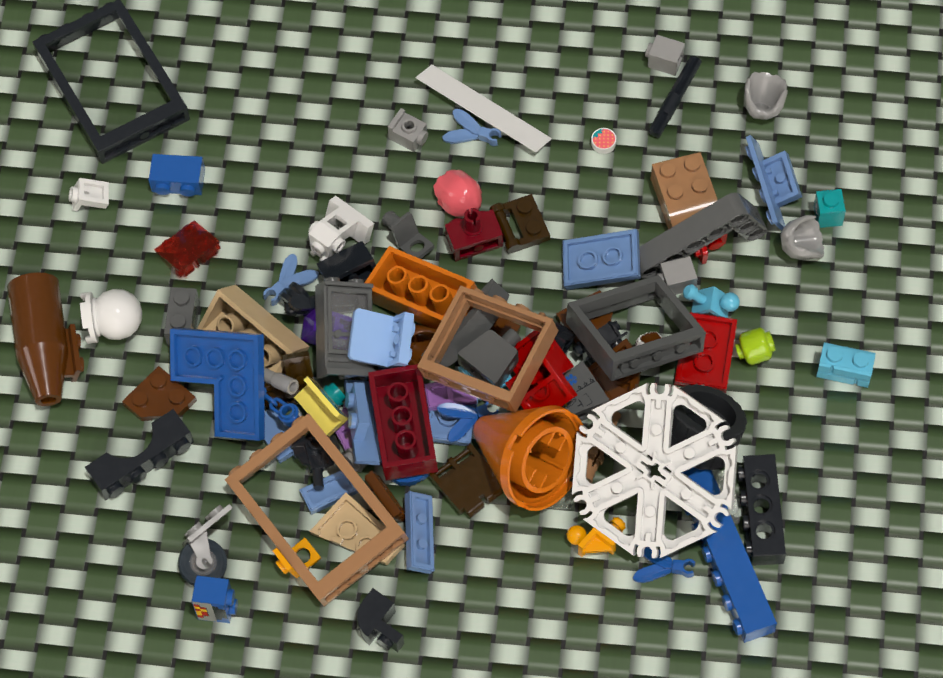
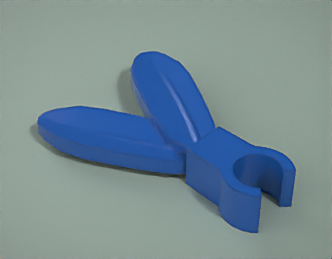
(467, 416)
(662, 567)

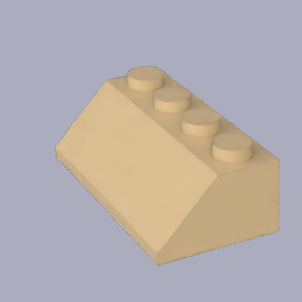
(237, 312)

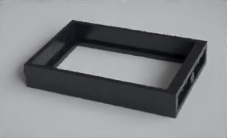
(136, 131)

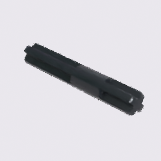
(674, 96)

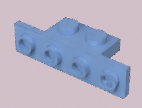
(776, 179)
(362, 422)

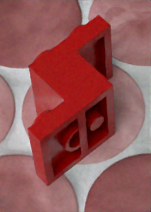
(549, 383)

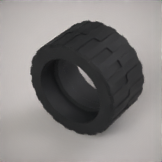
(688, 423)

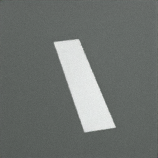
(483, 108)

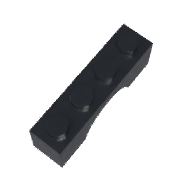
(114, 474)

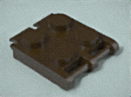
(467, 482)

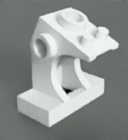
(328, 240)

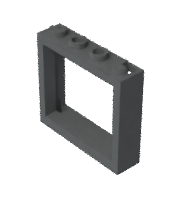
(644, 355)

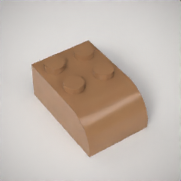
(682, 187)

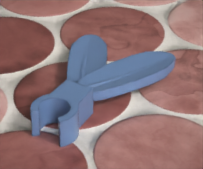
(471, 130)
(288, 276)

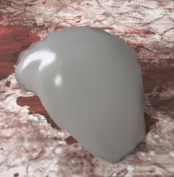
(764, 95)
(802, 238)

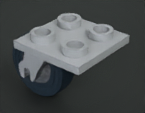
(200, 554)

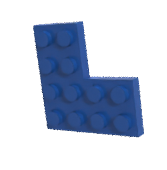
(235, 368)

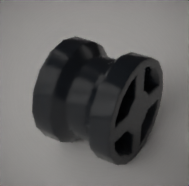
(294, 289)

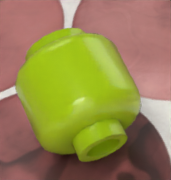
(755, 346)

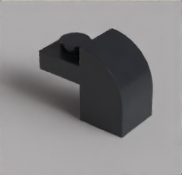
(373, 619)

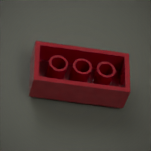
(402, 422)

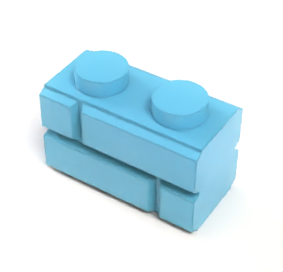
(846, 365)

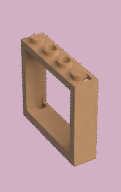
(496, 305)

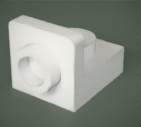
(89, 193)

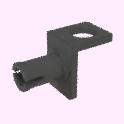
(406, 233)

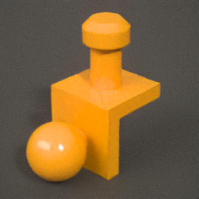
(595, 540)

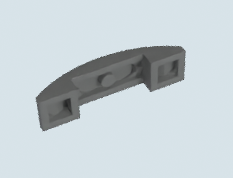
(473, 325)

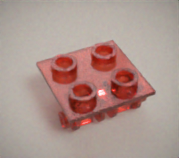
(187, 246)

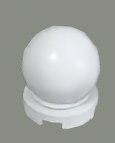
(113, 314)

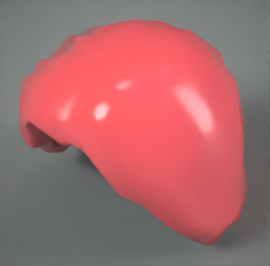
(457, 193)

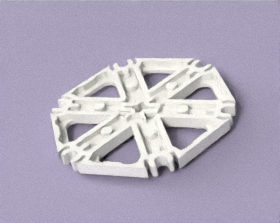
(651, 495)

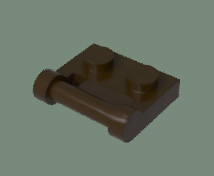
(528, 220)

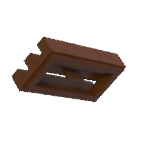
(385, 496)

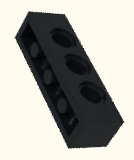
(764, 470)

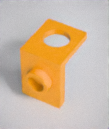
(286, 567)

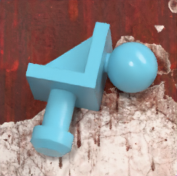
(711, 300)

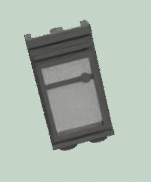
(334, 314)

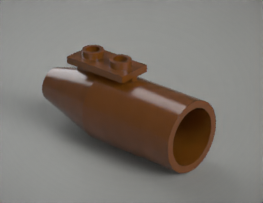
(41, 342)

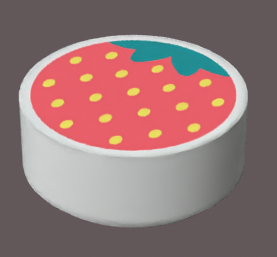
(603, 140)

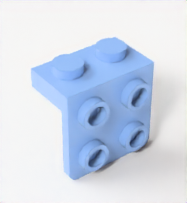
(381, 338)

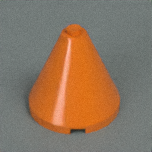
(531, 453)

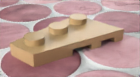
(350, 526)

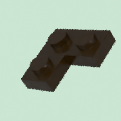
(297, 367)

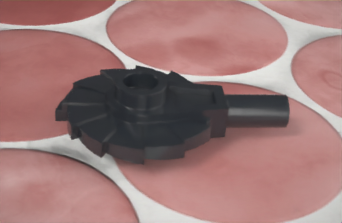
(312, 454)

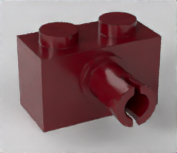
(473, 234)

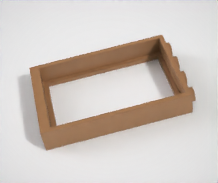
(359, 562)

